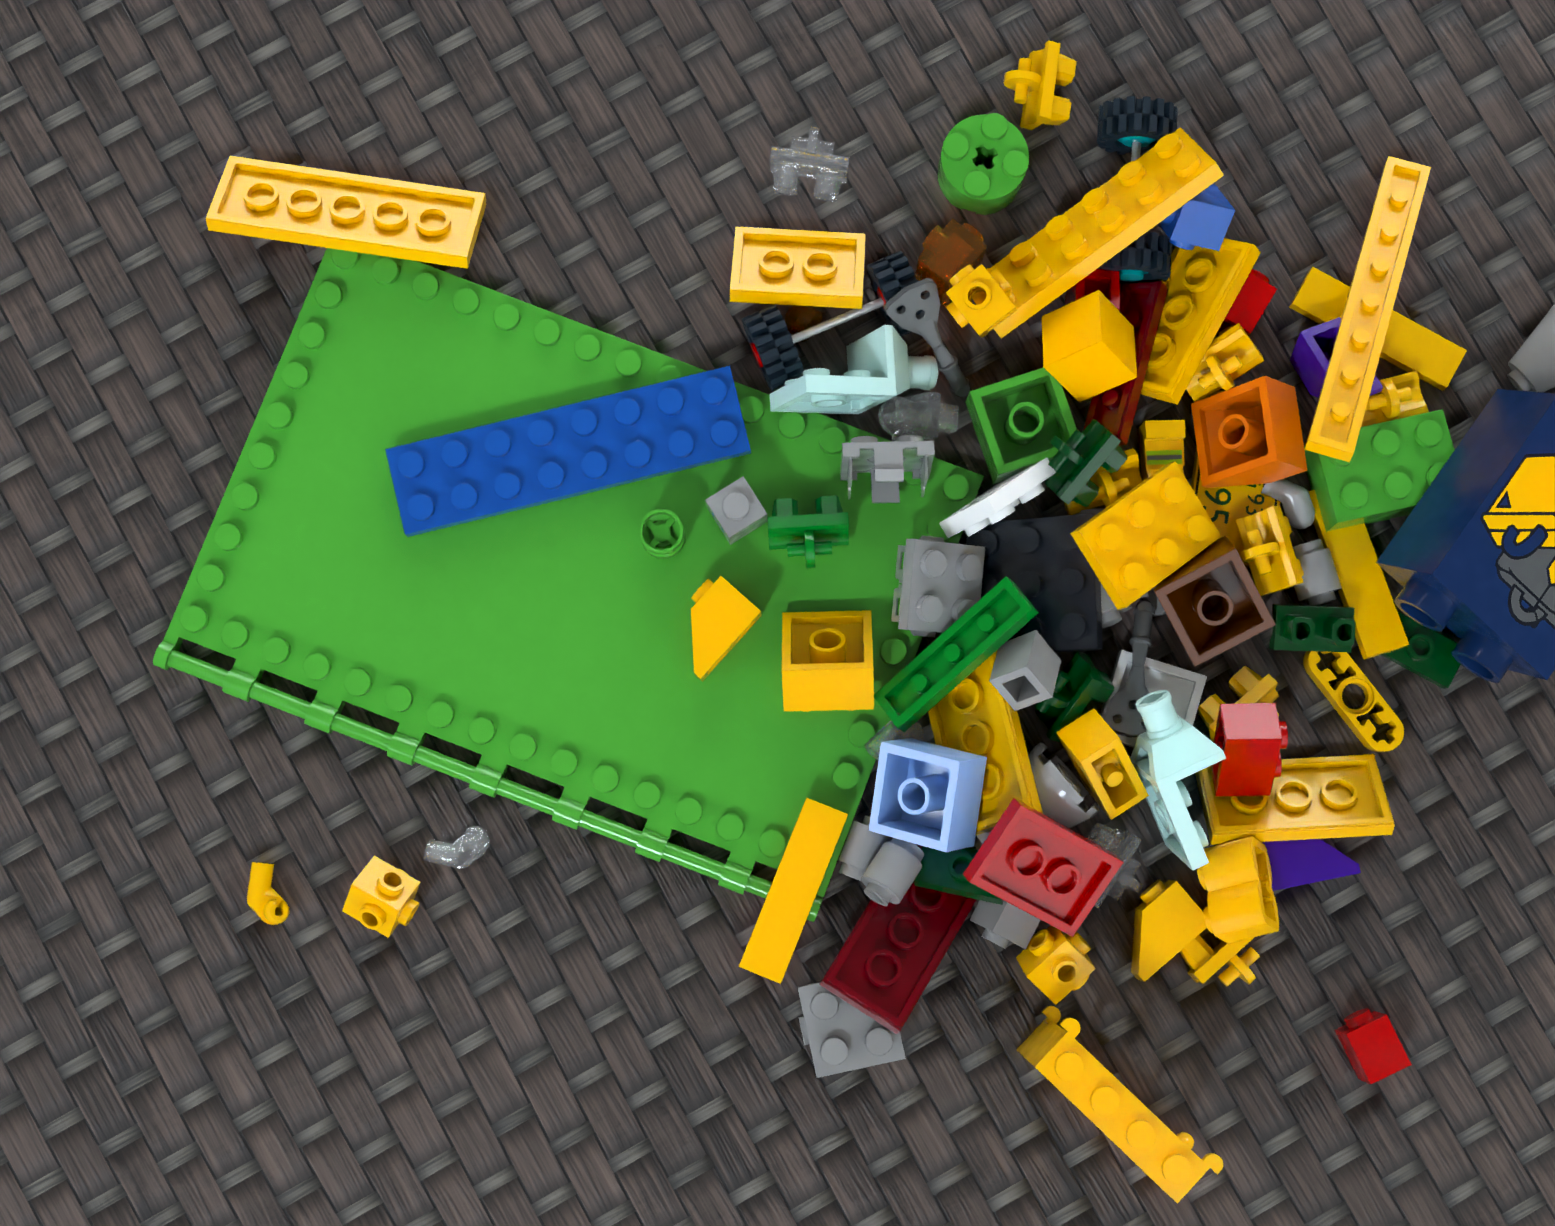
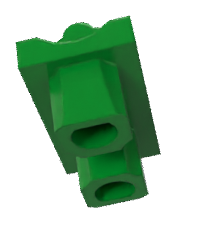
(808, 533)

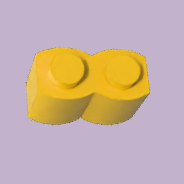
(1239, 890)

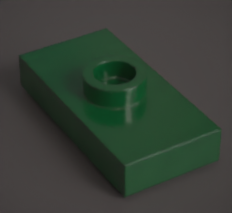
(1427, 653)
(945, 872)

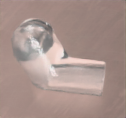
(890, 732)
(460, 853)

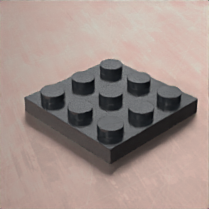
(1050, 573)

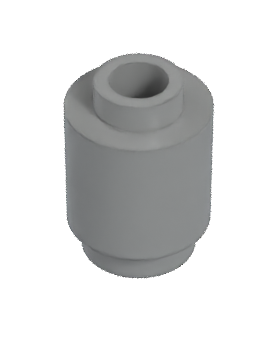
(1319, 573)
(860, 849)
(892, 871)

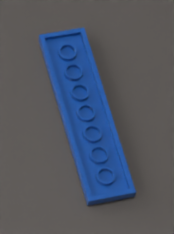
(568, 451)

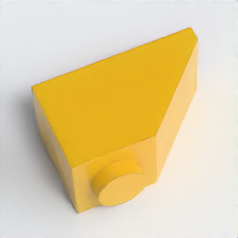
(718, 623)
(1163, 927)

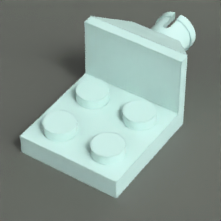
(876, 373)
(1164, 757)

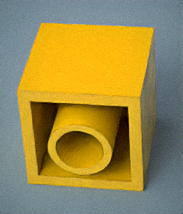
(1089, 346)

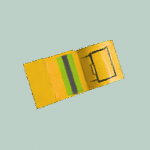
(1161, 444)

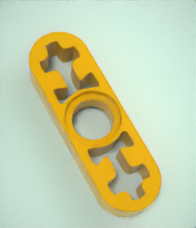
(1372, 697)

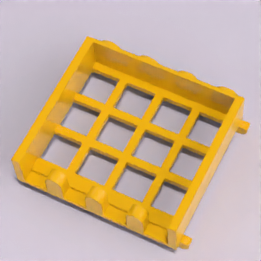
(1113, 1108)

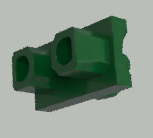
(1079, 461)
(1313, 628)
(1072, 693)

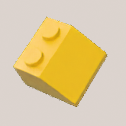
(827, 661)

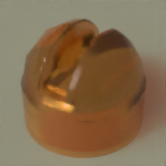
(802, 318)

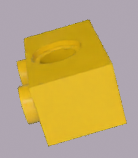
(1102, 763)

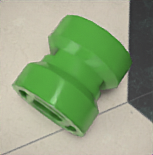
(659, 527)

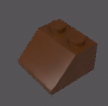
(1213, 602)

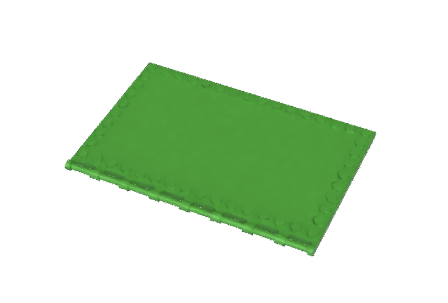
(551, 623)

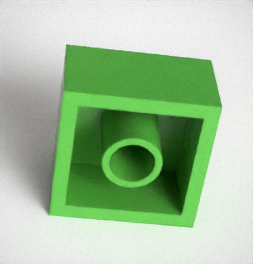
(1019, 420)

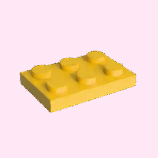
(798, 267)
(1146, 535)

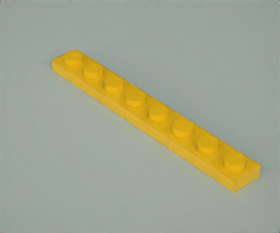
(1368, 310)

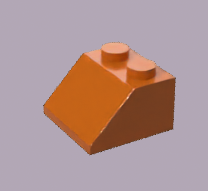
(1249, 434)

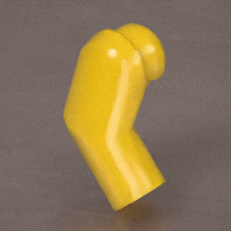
(263, 898)

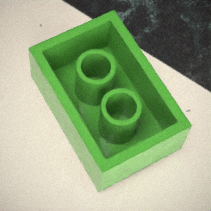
(1386, 473)

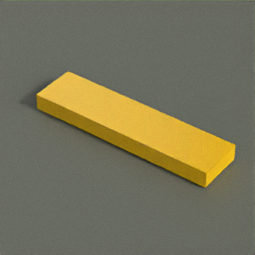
(1405, 343)
(1363, 587)
(793, 890)

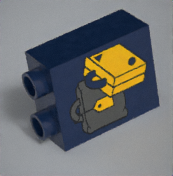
(1484, 542)

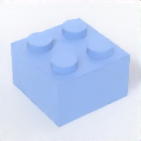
(927, 794)

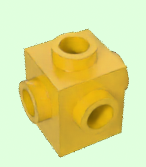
(987, 314)
(382, 897)
(1056, 962)

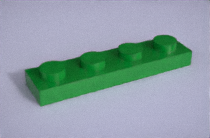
(955, 654)

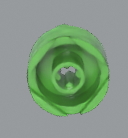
(986, 140)

